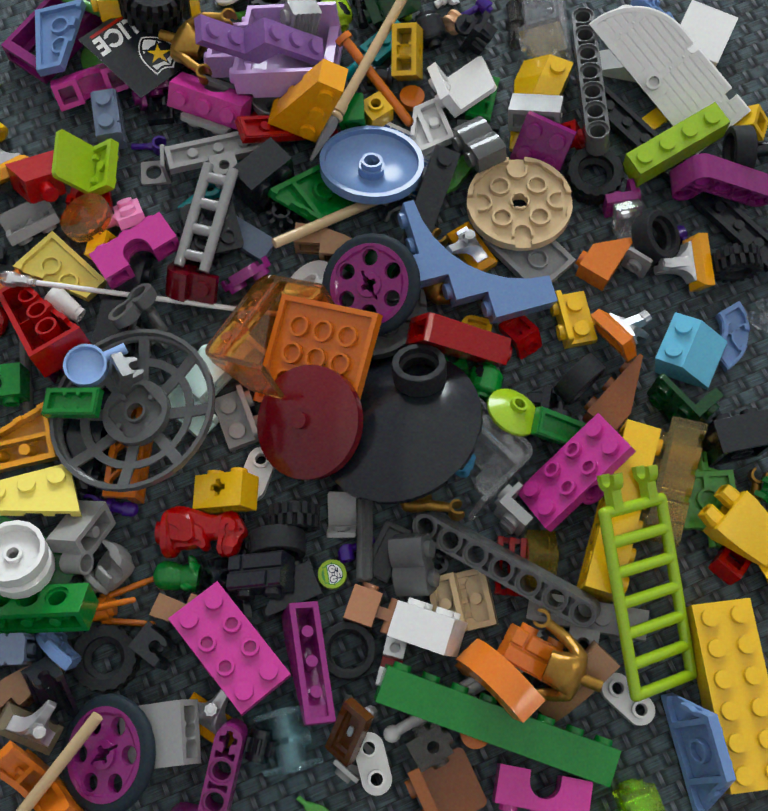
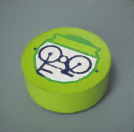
(332, 574)

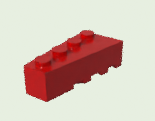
(41, 328)

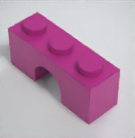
(76, 87)
(190, 96)
(150, 235)
(514, 790)

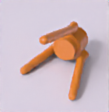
(109, 605)

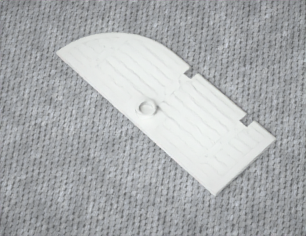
(658, 59)

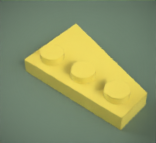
(57, 262)
(40, 492)

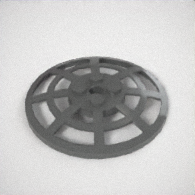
(152, 421)

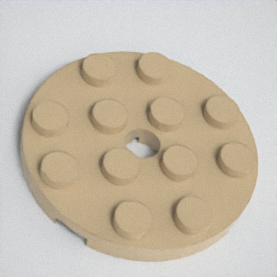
(523, 227)

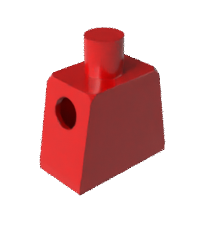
(34, 178)

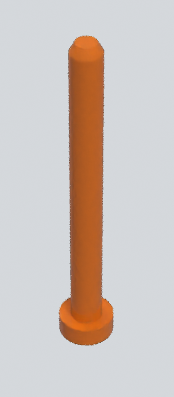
(345, 40)

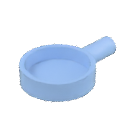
(88, 364)

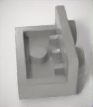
(28, 220)
(512, 516)

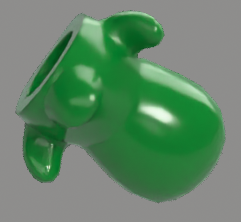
(175, 576)

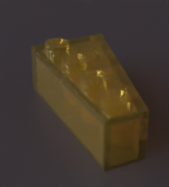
(677, 472)

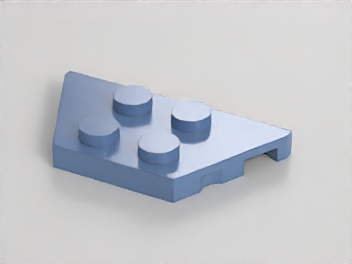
(699, 750)

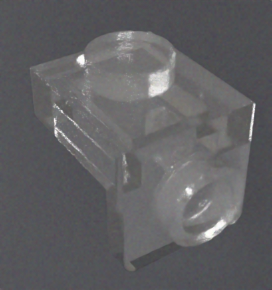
(623, 217)

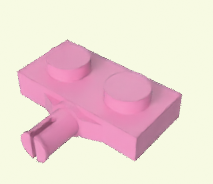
(126, 214)

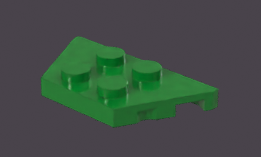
(308, 195)

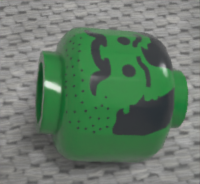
(486, 379)

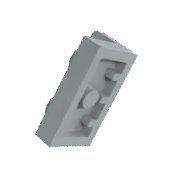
(236, 418)

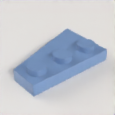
(55, 35)

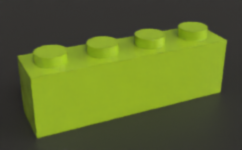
(675, 144)

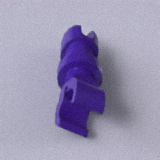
(126, 509)

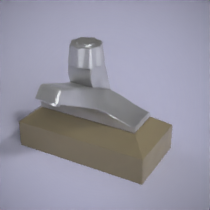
(30, 727)

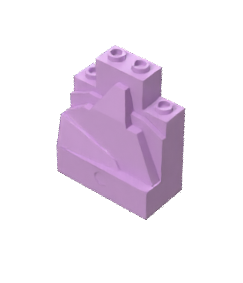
(279, 72)

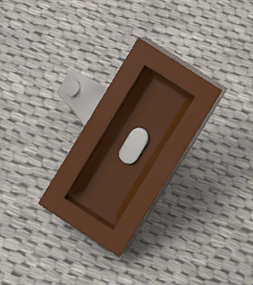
(350, 730)

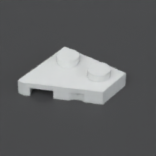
(430, 127)

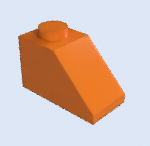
(602, 261)

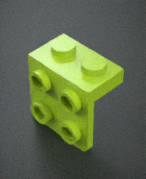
(83, 165)

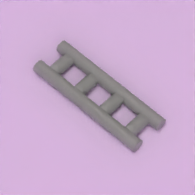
(212, 232)

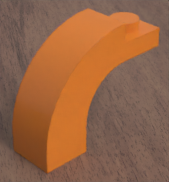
(500, 679)
(22, 772)

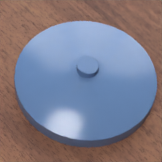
(371, 164)

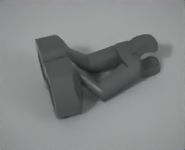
(128, 312)

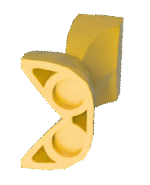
(739, 525)

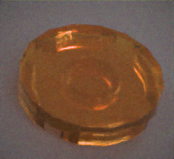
(86, 217)

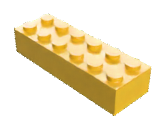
(594, 570)
(734, 685)

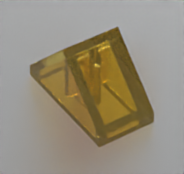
(542, 551)

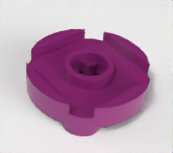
(253, 270)

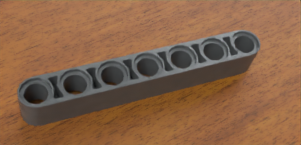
(590, 82)
(519, 568)

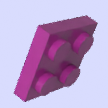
(543, 140)

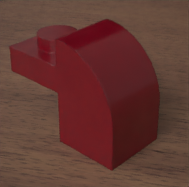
(190, 284)

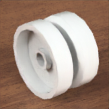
(24, 560)

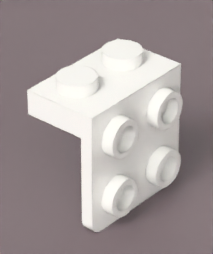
(463, 87)

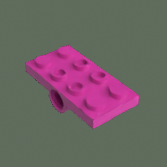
(573, 472)
(229, 648)

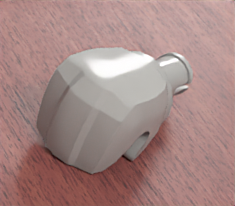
(111, 569)

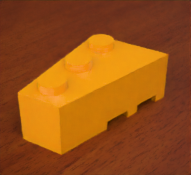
(310, 102)
(26, 441)

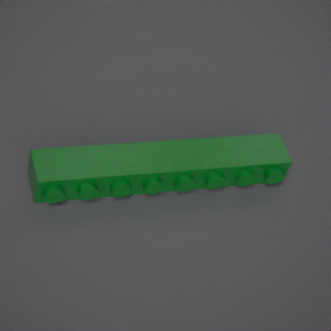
(490, 723)

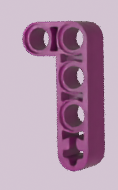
(719, 178)
(215, 779)

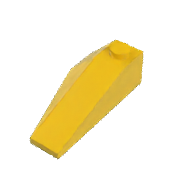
(541, 76)

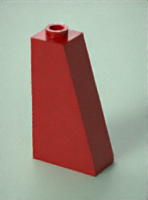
(459, 339)

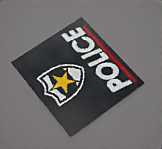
(133, 55)

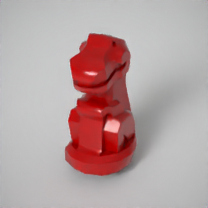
(192, 529)

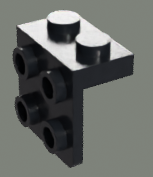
(230, 236)

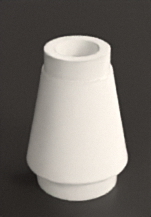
(65, 303)

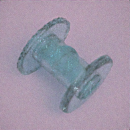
(292, 740)

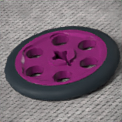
(389, 252)
(134, 775)

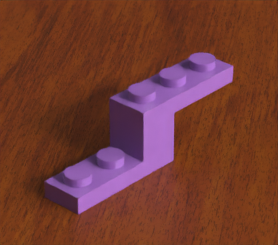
(259, 40)

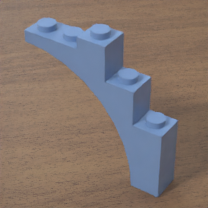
(501, 296)

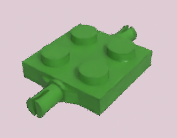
(705, 485)

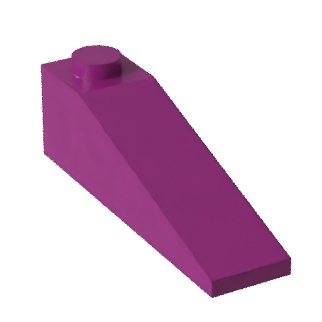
(308, 662)

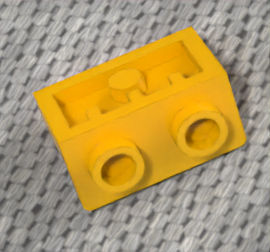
(573, 319)

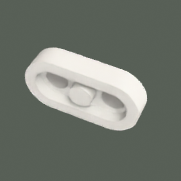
(263, 471)
(623, 703)
(374, 763)

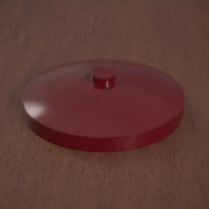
(313, 424)

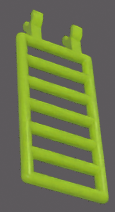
(611, 486)

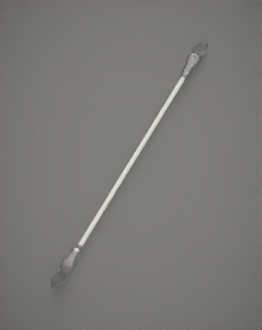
(12, 279)

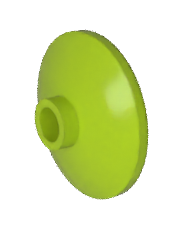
(511, 411)

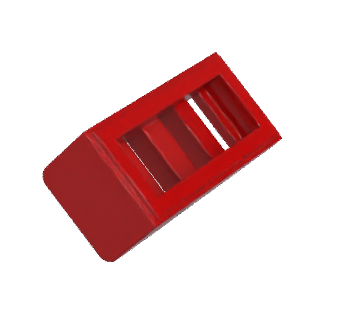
(727, 568)

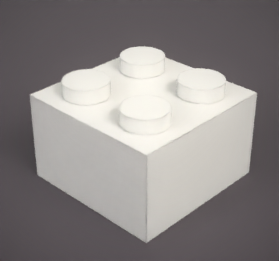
(431, 630)

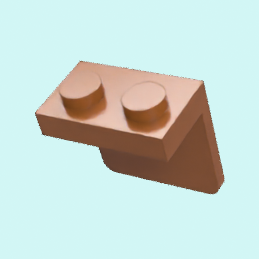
(448, 787)

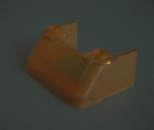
(245, 335)

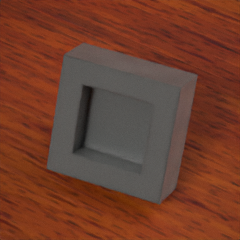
(121, 372)

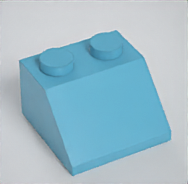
(690, 351)

